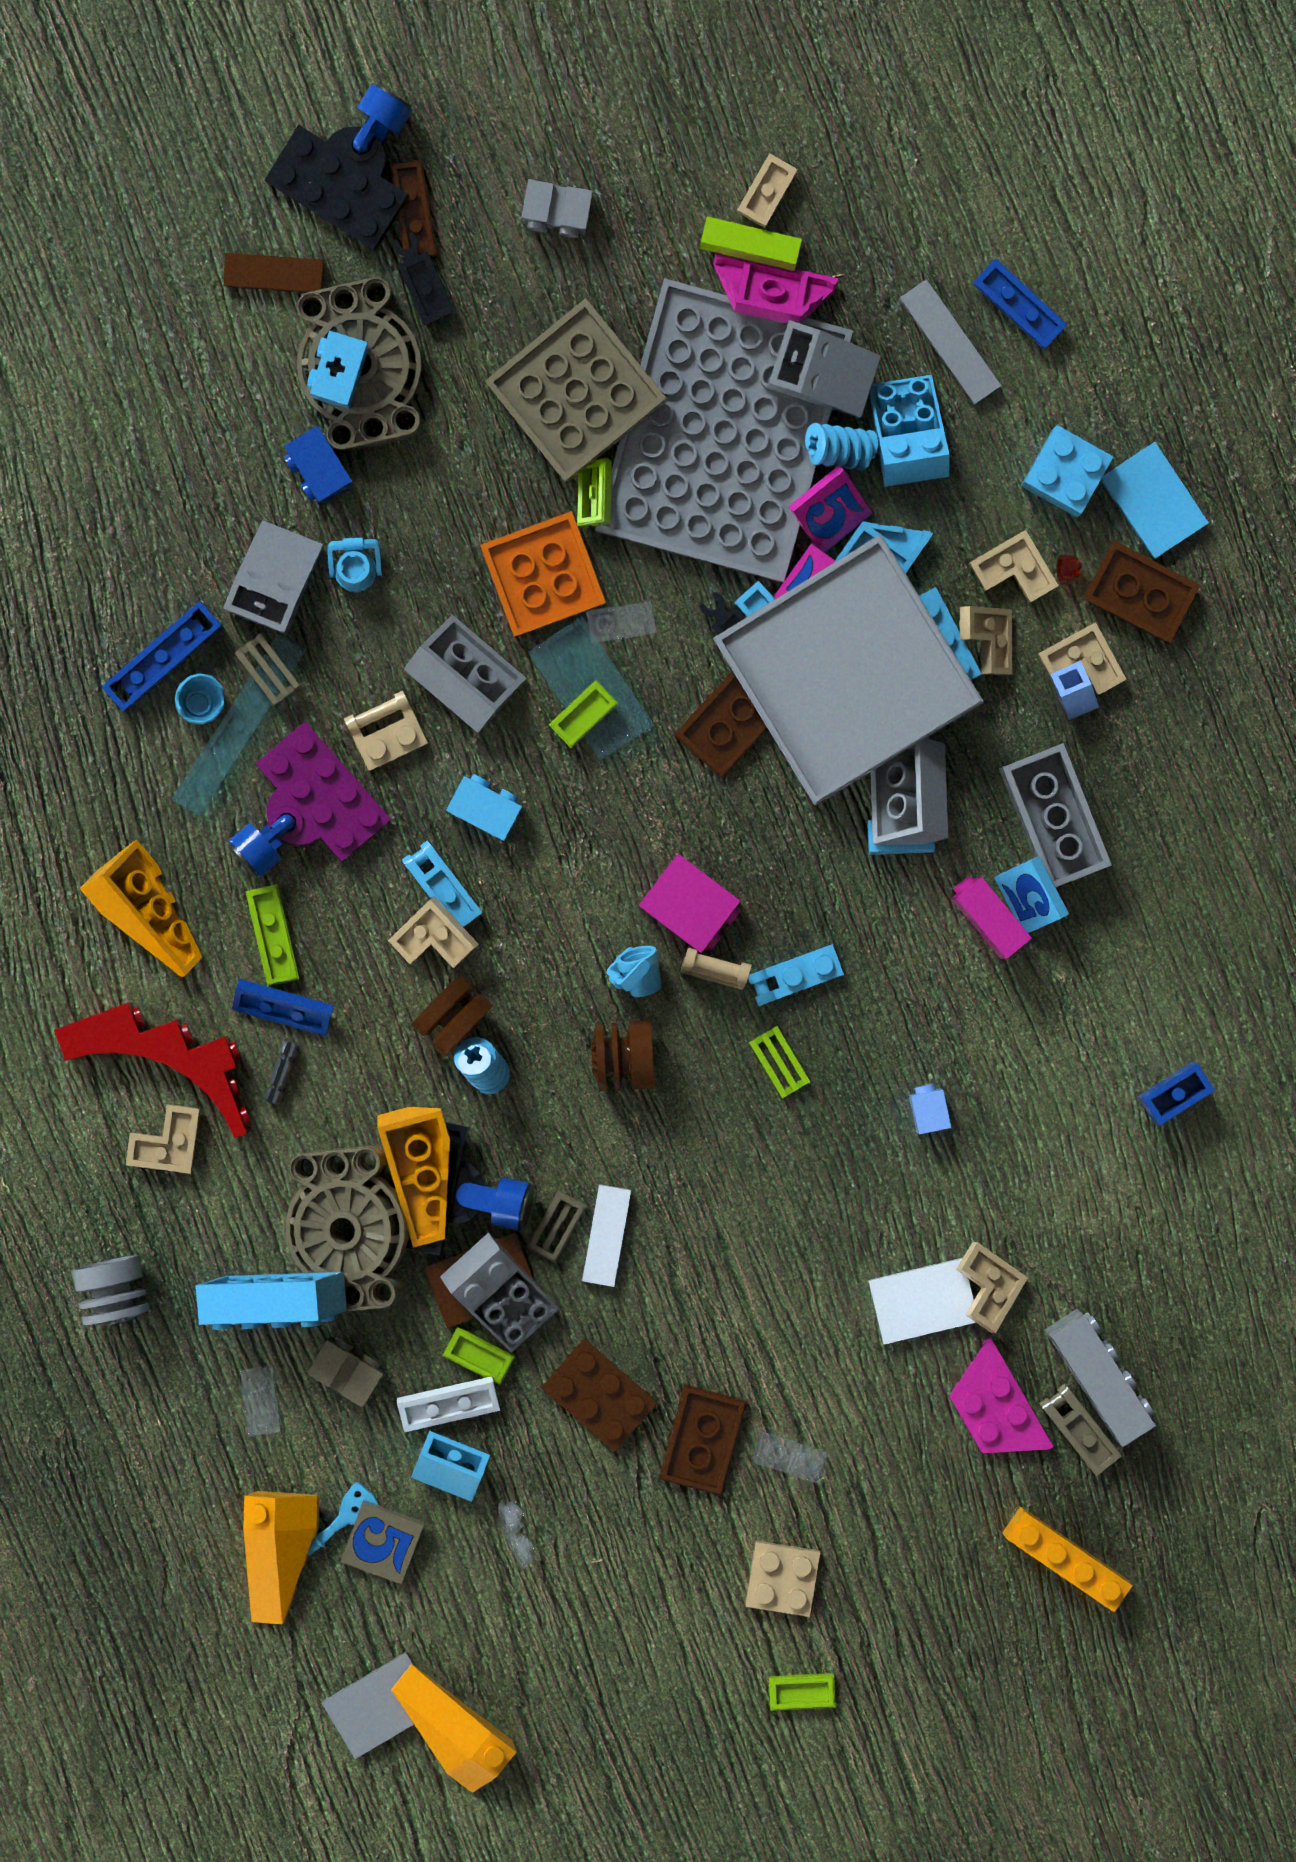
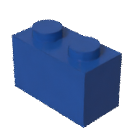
(318, 465)
(1176, 1093)

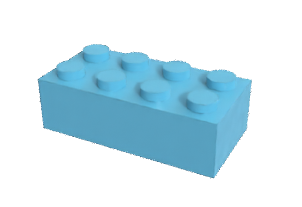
(271, 1299)

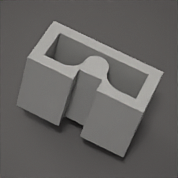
(556, 208)

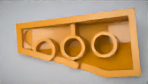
(135, 901)
(418, 1160)

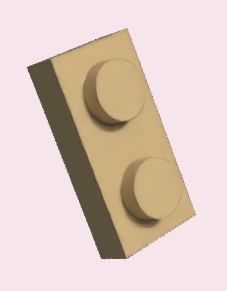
(767, 190)

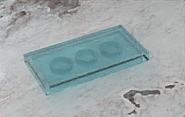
(571, 665)

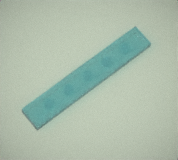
(234, 732)

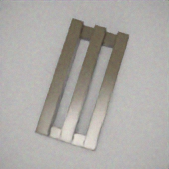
(250, 646)
(569, 1202)

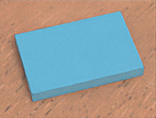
(1154, 500)

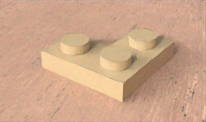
(1018, 559)
(994, 631)
(1092, 651)
(433, 927)
(171, 1151)
(998, 1283)

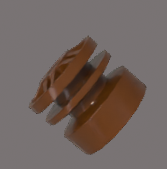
(623, 1056)

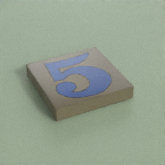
(382, 1542)

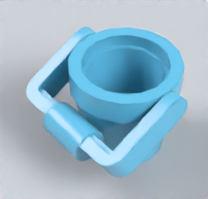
(355, 568)
(638, 969)

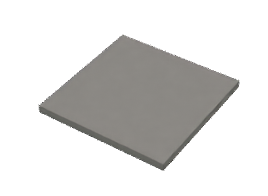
(848, 670)

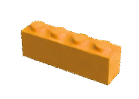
(1067, 1559)

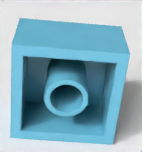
(1066, 471)

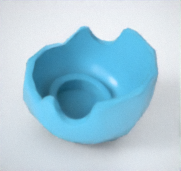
(199, 699)

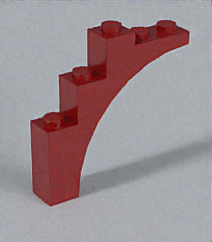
(206, 1065)

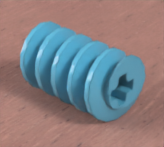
(840, 446)
(482, 1065)

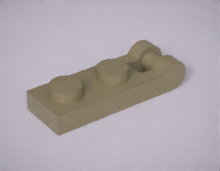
(1081, 1431)

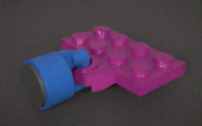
(311, 802)

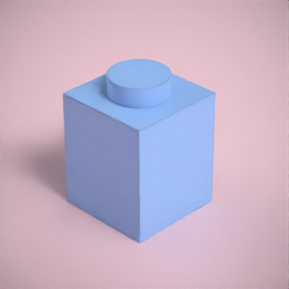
(1074, 690)
(929, 1109)

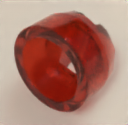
(1068, 568)

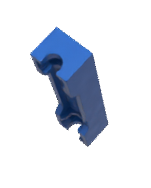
(162, 656)

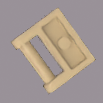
(390, 741)
(715, 969)

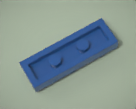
(1019, 304)
(282, 1007)

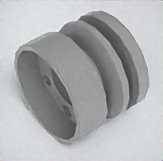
(110, 1290)

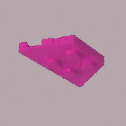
(772, 291)
(996, 1407)

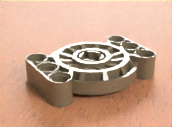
(390, 368)
(369, 1207)

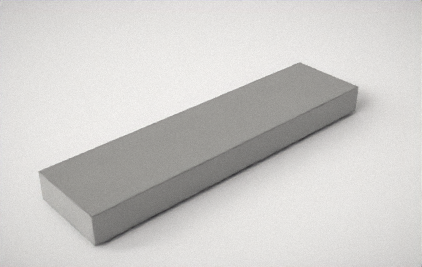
(950, 342)

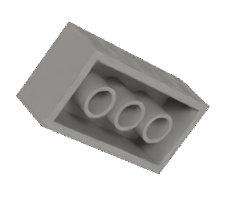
(1055, 815)
(1100, 1378)

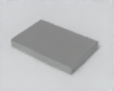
(368, 1710)

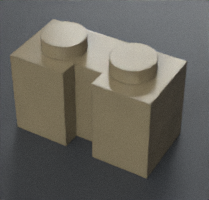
(346, 1370)

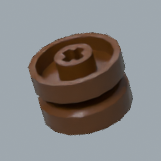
(454, 1017)

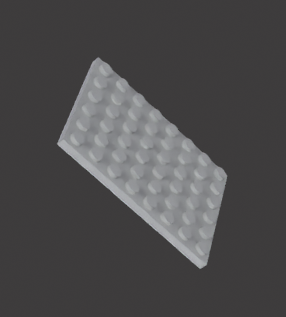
(724, 451)

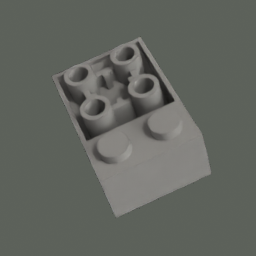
(823, 369)
(273, 577)
(499, 1292)

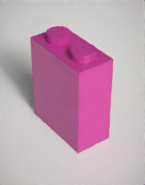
(690, 904)
(990, 916)

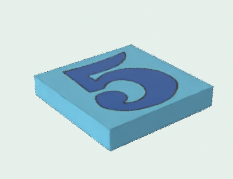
(1031, 895)

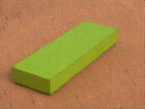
(750, 243)
(272, 935)

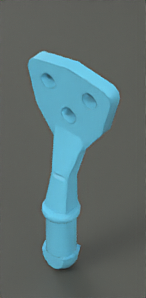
(346, 1515)

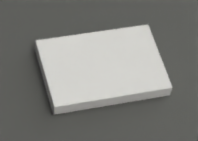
(921, 1301)

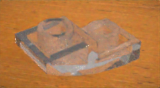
(621, 622)
(260, 1401)
(789, 1456)
(511, 1522)

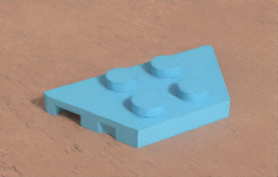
(903, 542)

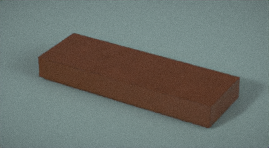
(415, 214)
(272, 273)

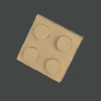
(782, 1578)

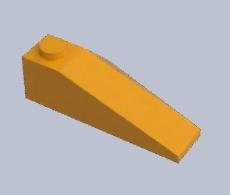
(277, 1542)
(458, 1736)

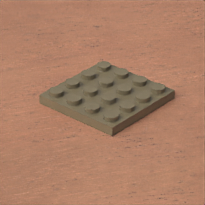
(576, 390)

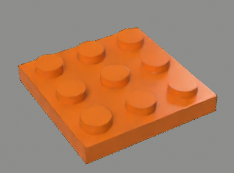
(543, 574)

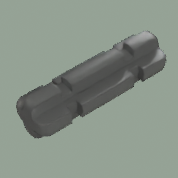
(281, 1072)

